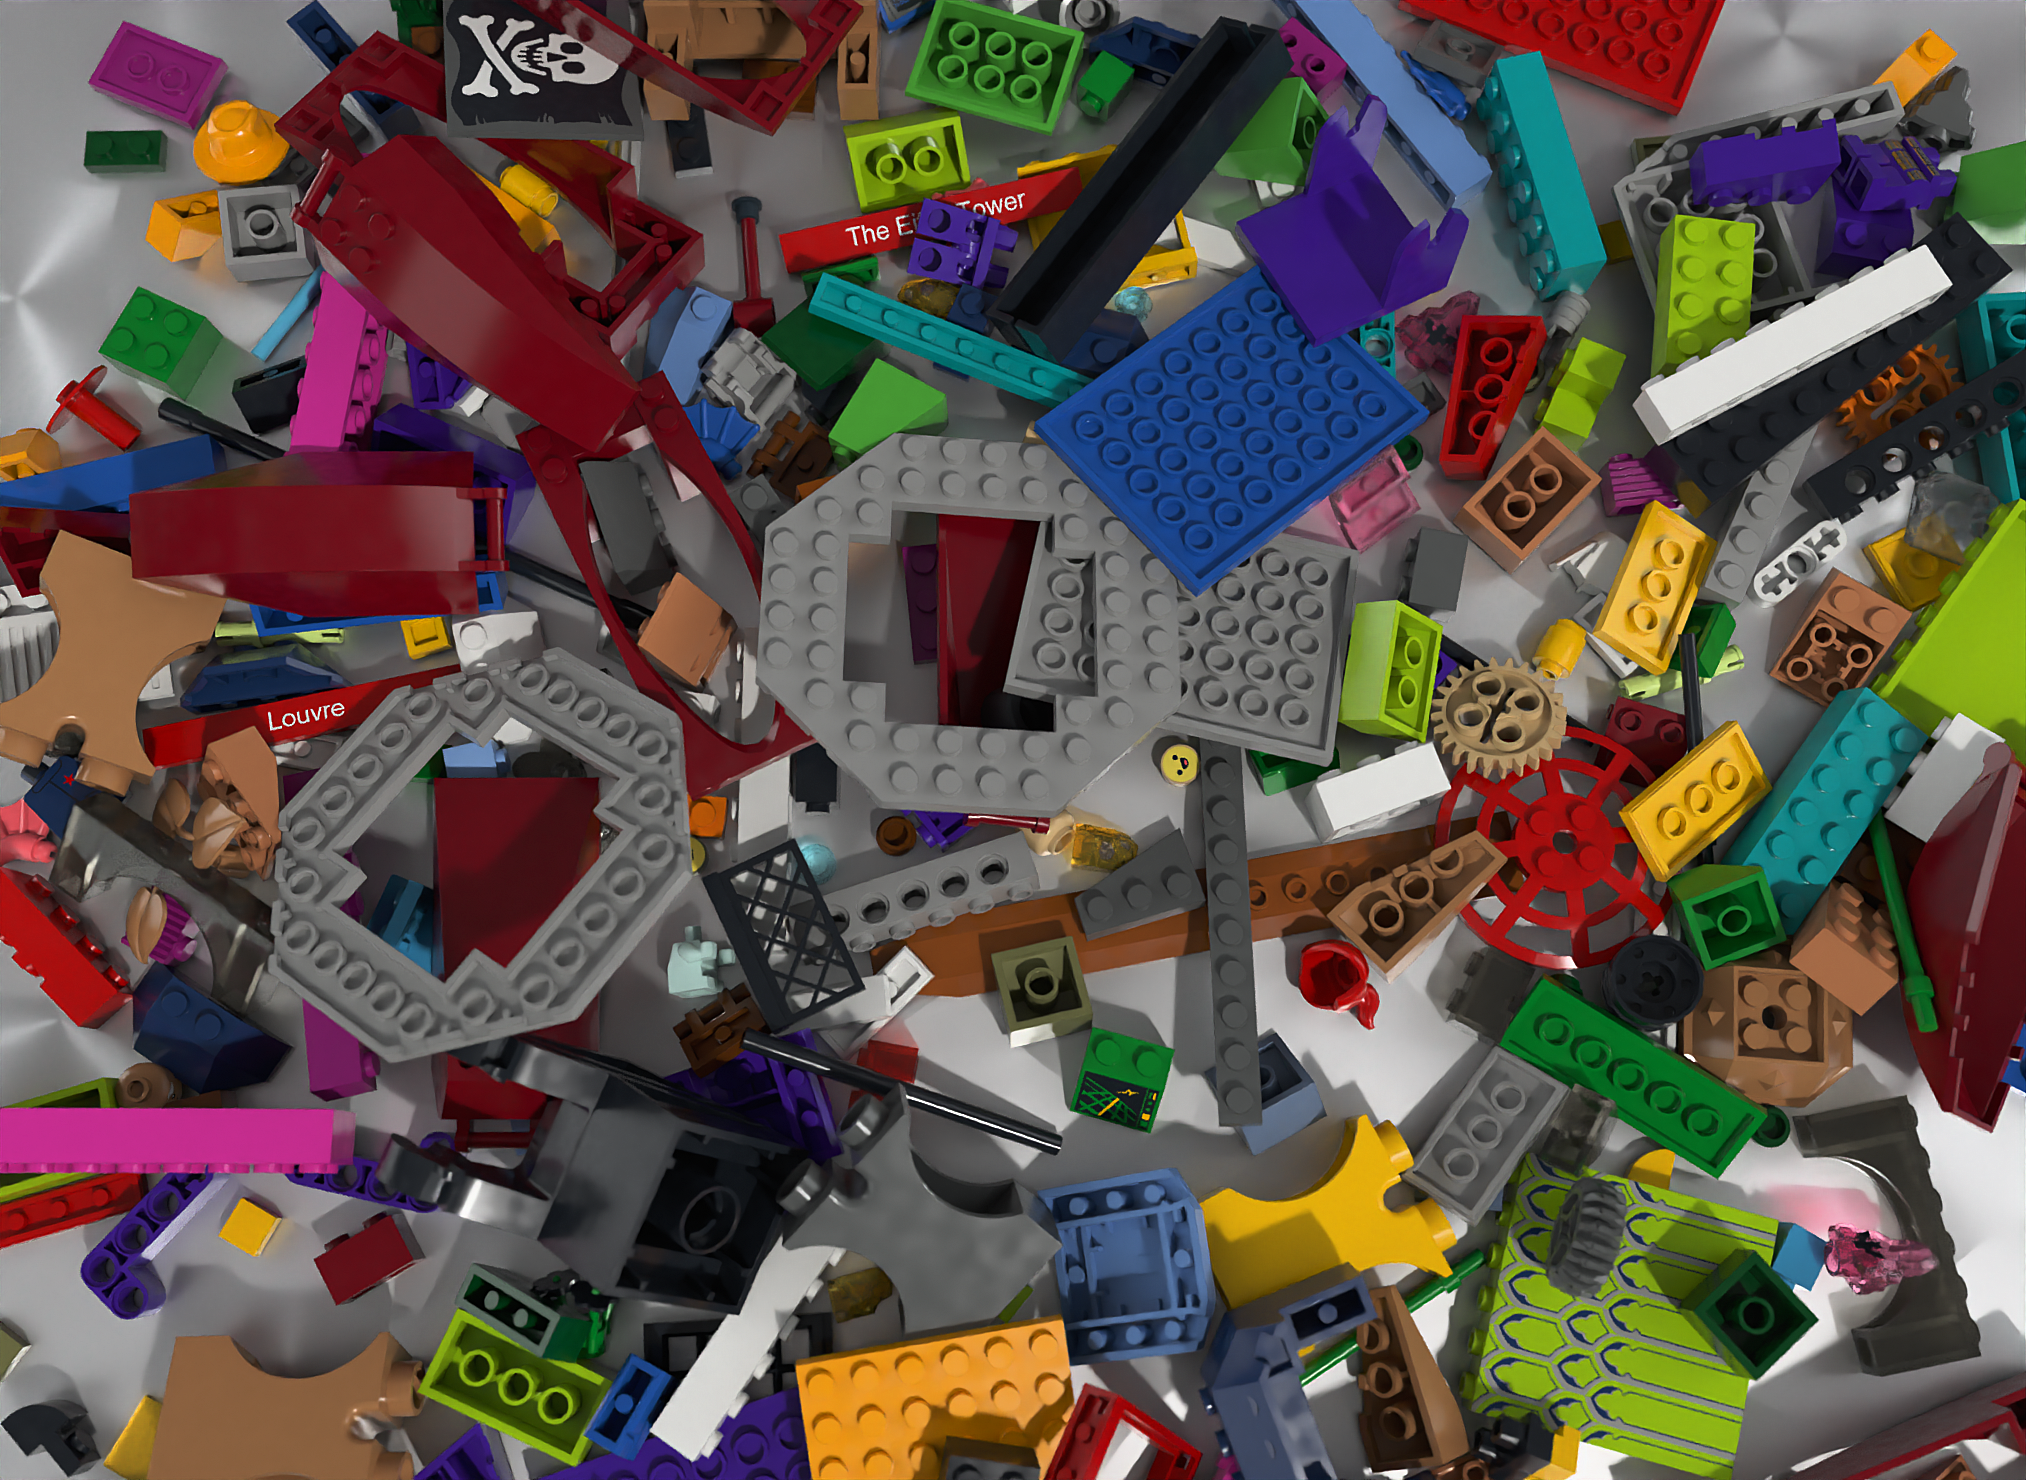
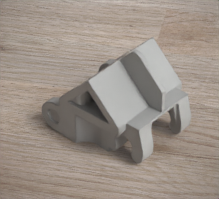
(738, 367)

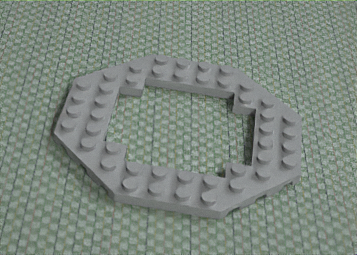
(955, 765)
(384, 994)

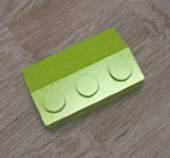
(907, 157)
(1390, 671)

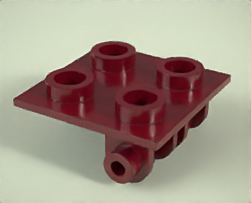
(1649, 733)

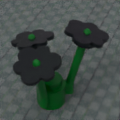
(560, 1283)

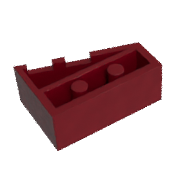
(31, 532)

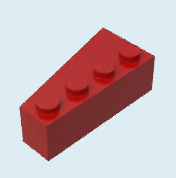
(1486, 388)
(59, 951)

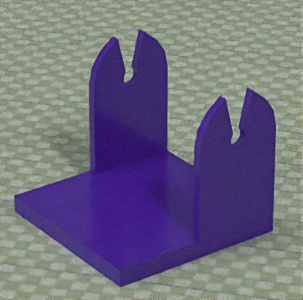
(1344, 243)

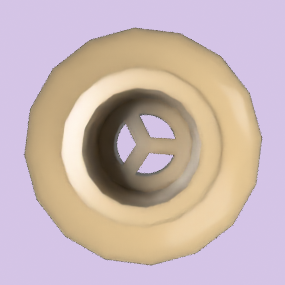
(1057, 838)

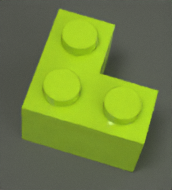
(1578, 390)

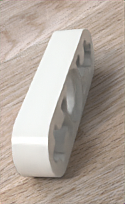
(1802, 548)

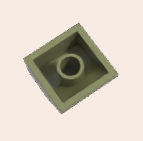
(1042, 991)

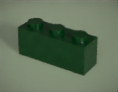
(522, 1315)

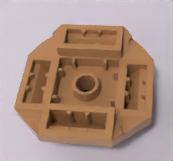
(1777, 1065)

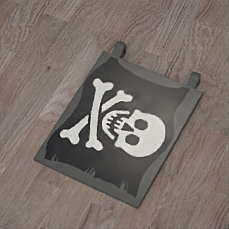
(531, 81)

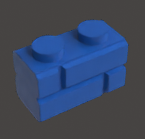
(630, 1407)

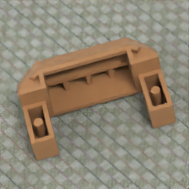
(759, 31)

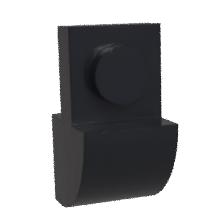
(53, 1429)

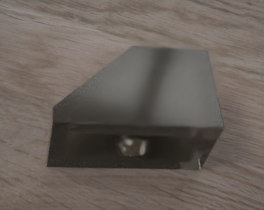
(1580, 1131)

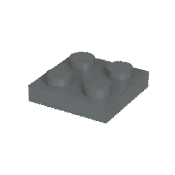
(1457, 53)

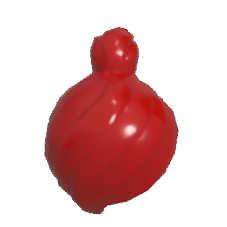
(1336, 978)

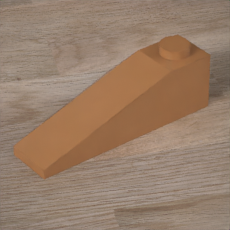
(1412, 905)
(1407, 1403)

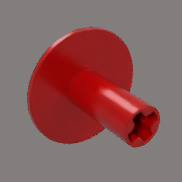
(80, 401)

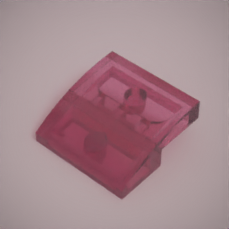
(1373, 500)

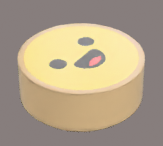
(1180, 765)

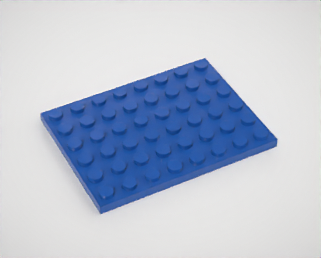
(1227, 429)

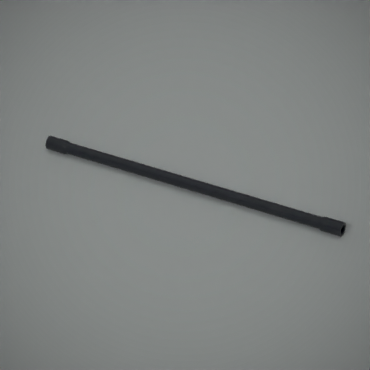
(195, 421)

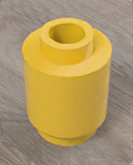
(528, 190)
(1560, 649)

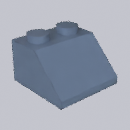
(1287, 1097)

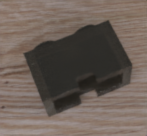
(1490, 987)

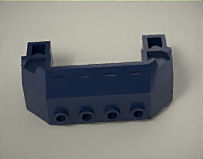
(1256, 1369)

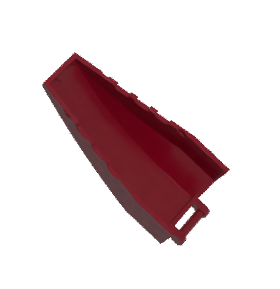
(460, 284)

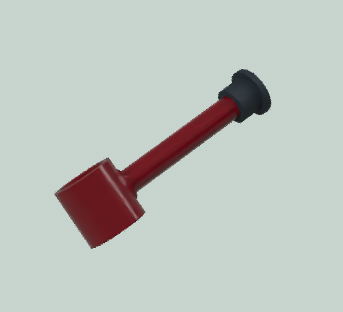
(753, 312)

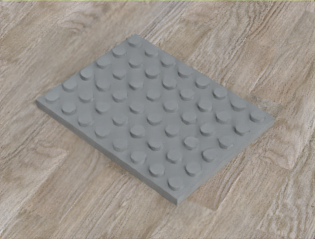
(1254, 647)

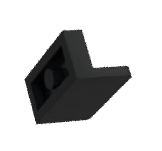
(270, 395)

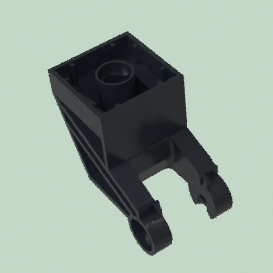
(622, 1179)

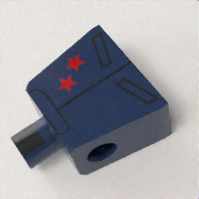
(56, 792)

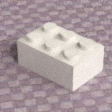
(1376, 791)

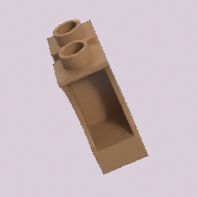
(109, 648)
(242, 1424)

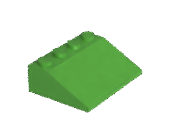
(996, 65)

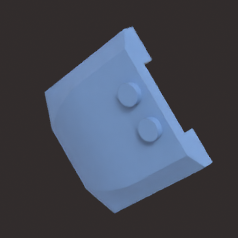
(1132, 1267)

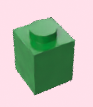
(1104, 86)

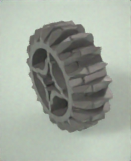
(1586, 1237)

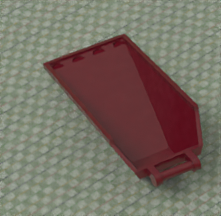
(979, 603)
(499, 871)

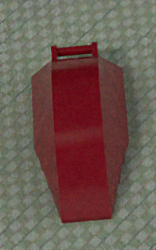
(325, 534)
(1972, 942)

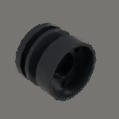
(1658, 960)

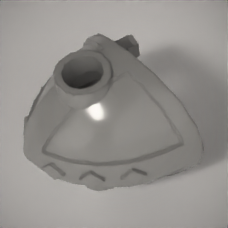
(1089, 16)

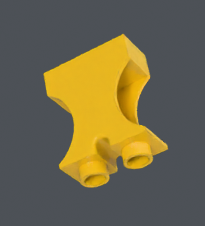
(1335, 1221)

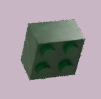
(1747, 1314)

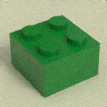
(161, 343)

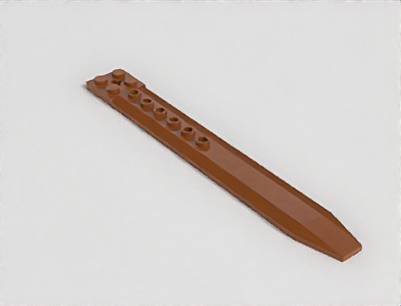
(1286, 893)

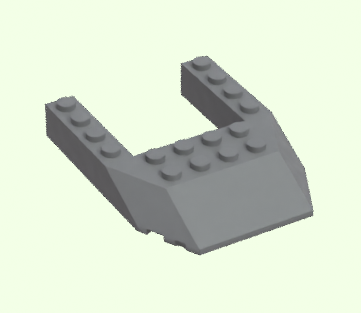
(1663, 188)

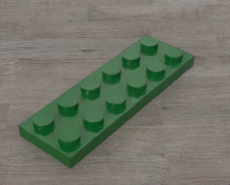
(1649, 1082)

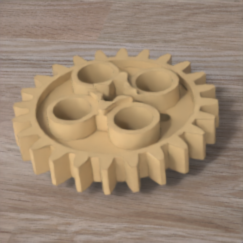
(1533, 731)

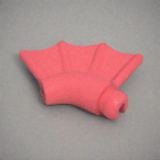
(23, 835)

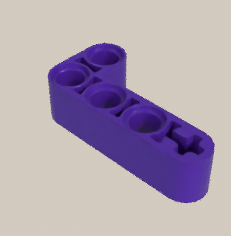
(367, 1184)
(131, 1258)

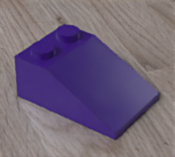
(1857, 239)

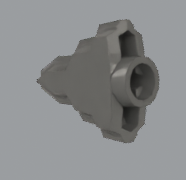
(1942, 115)

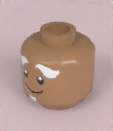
(147, 1086)

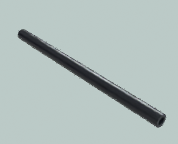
(918, 1097)

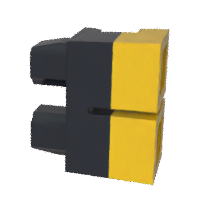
(1525, 1450)

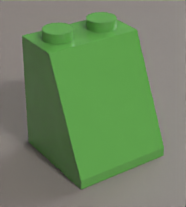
(1278, 138)
(1993, 193)
(884, 405)

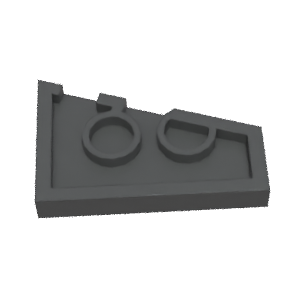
(1142, 891)

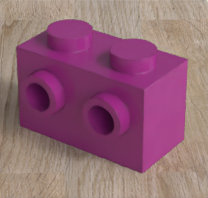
(1312, 60)

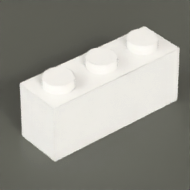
(1940, 776)

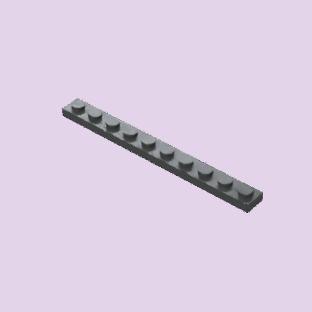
(1230, 936)

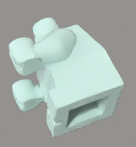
(695, 965)

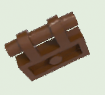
(804, 462)
(715, 1031)

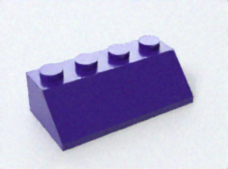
(494, 466)

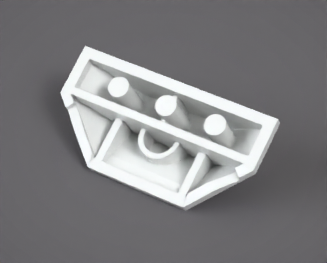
(496, 638)

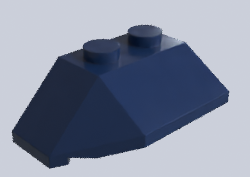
(1147, 47)
(1103, 344)
(259, 677)
(198, 1036)

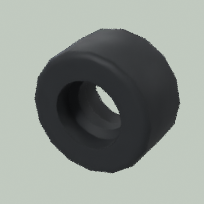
(1016, 712)

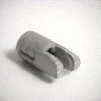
(1563, 323)

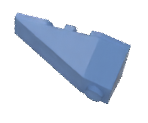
(683, 336)

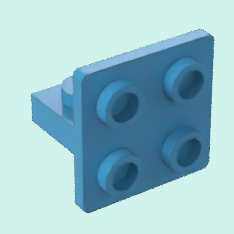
(406, 919)

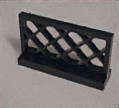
(748, 948)

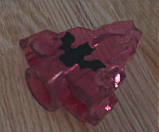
(1434, 333)
(1873, 1260)

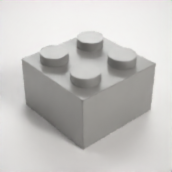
(261, 236)

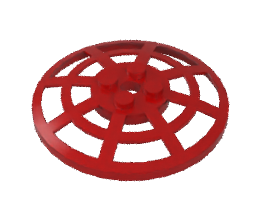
(1546, 867)

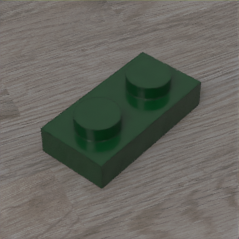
(125, 151)

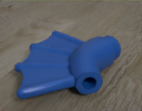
(1440, 88)
(721, 434)

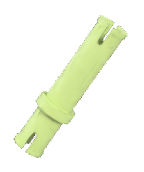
(246, 634)
(1649, 685)

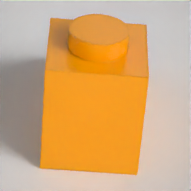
(1918, 66)
(185, 225)
(28, 454)

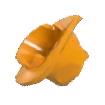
(239, 144)

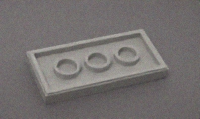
(1485, 1134)

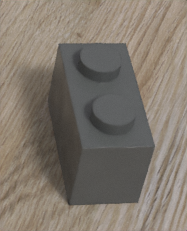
(1433, 573)

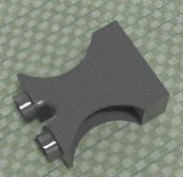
(943, 1241)

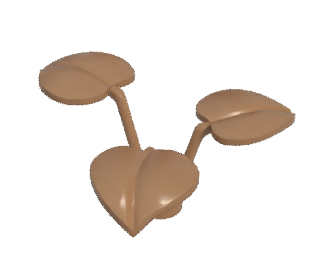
(211, 835)

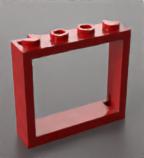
(1093, 1428)

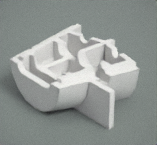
(1594, 563)

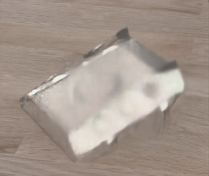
(1947, 515)

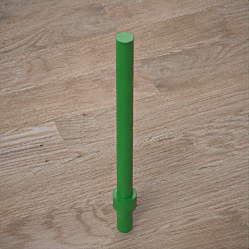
(1916, 986)
(1413, 1302)

